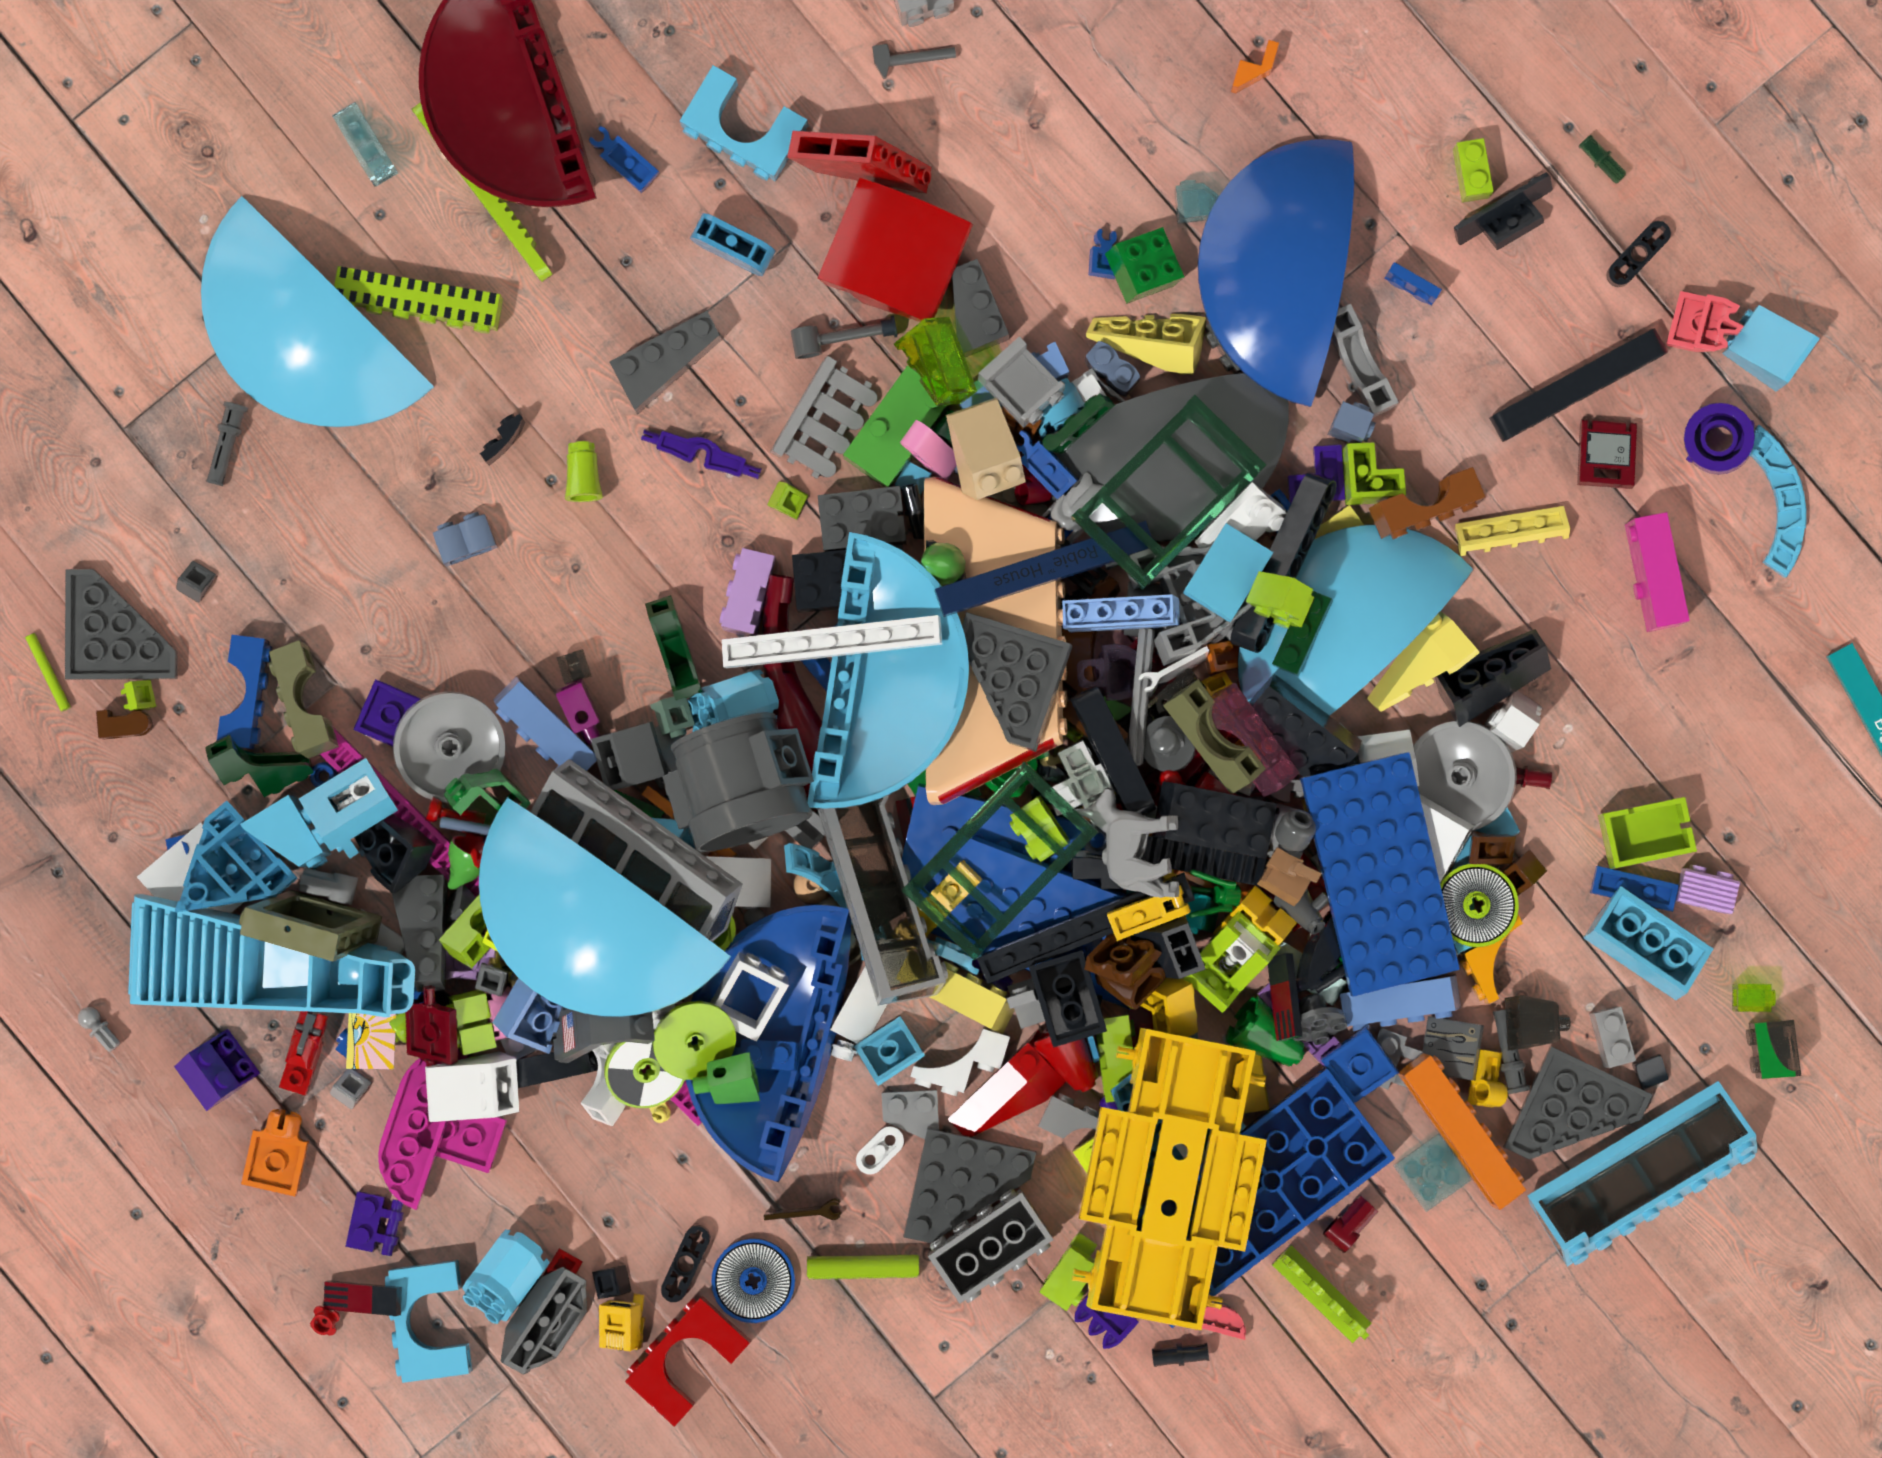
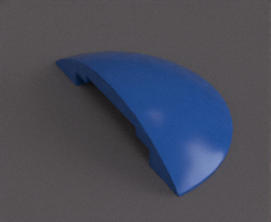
(1278, 263)
(814, 953)

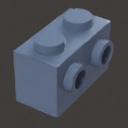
(1352, 423)

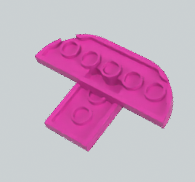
(414, 1141)

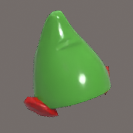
(464, 859)

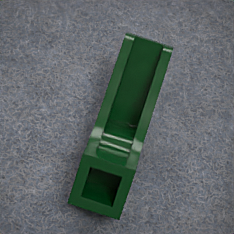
(268, 770)

